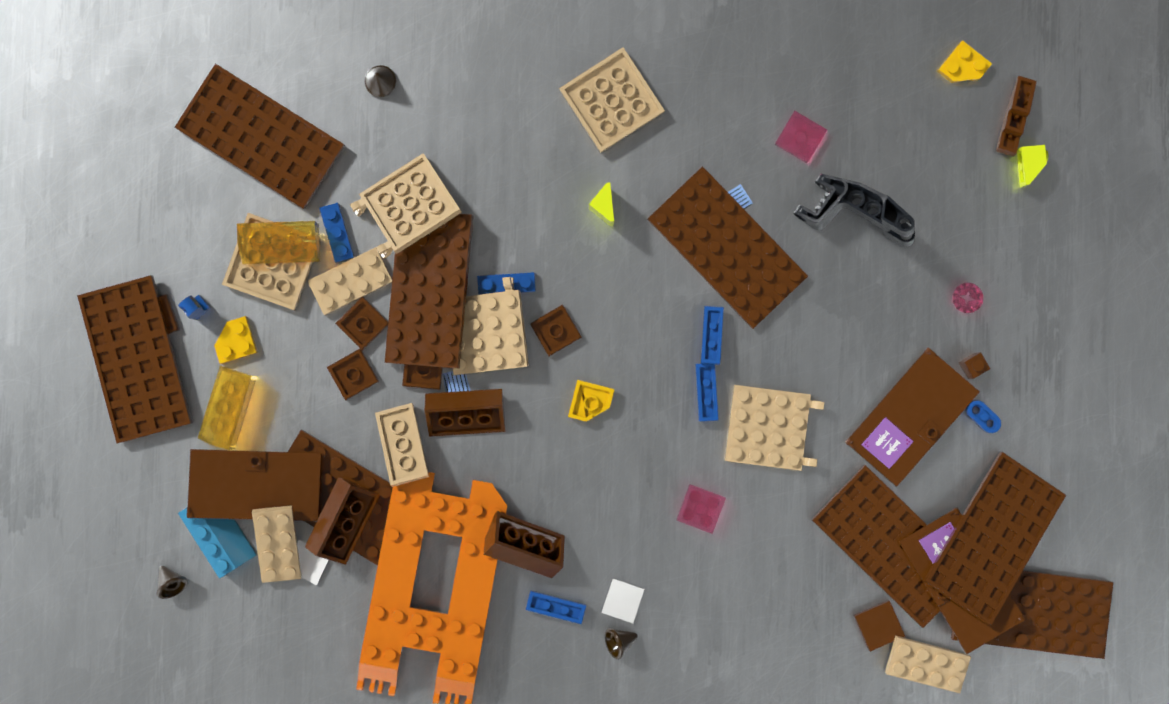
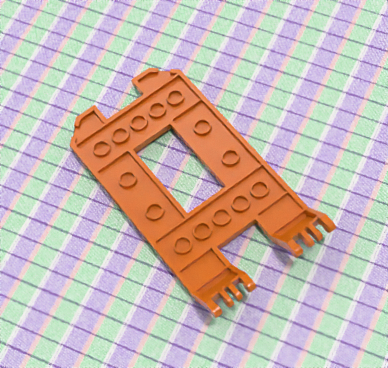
(396, 624)

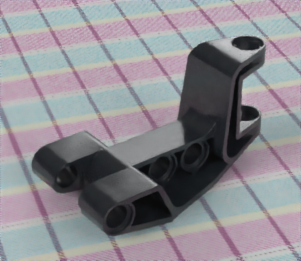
(889, 218)

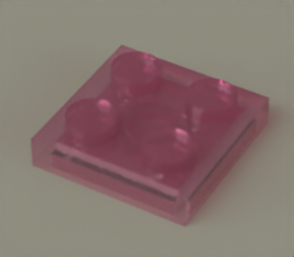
(800, 137)
(700, 508)

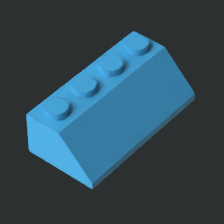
(220, 542)

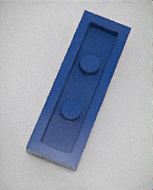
(336, 232)
(493, 283)
(712, 335)
(706, 392)
(556, 607)

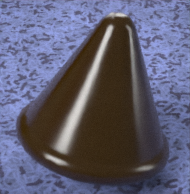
(380, 81)
(170, 583)
(619, 641)

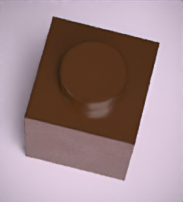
(974, 365)

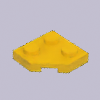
(964, 64)
(235, 341)
(589, 400)

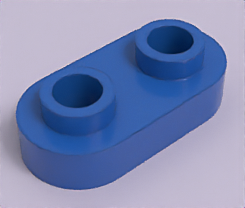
(983, 415)

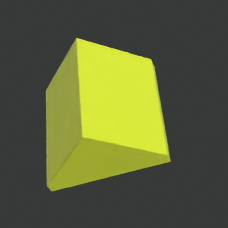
(602, 205)

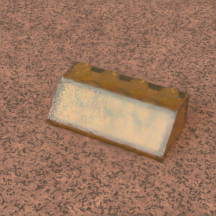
(278, 242)
(227, 408)

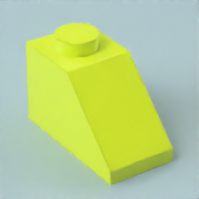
(1030, 162)

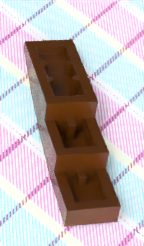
(1016, 115)

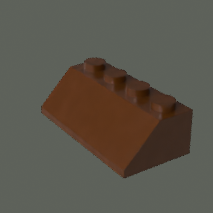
(465, 412)
(341, 521)
(525, 545)

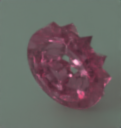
(974, 292)

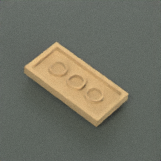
(350, 281)
(402, 445)
(276, 544)
(927, 664)

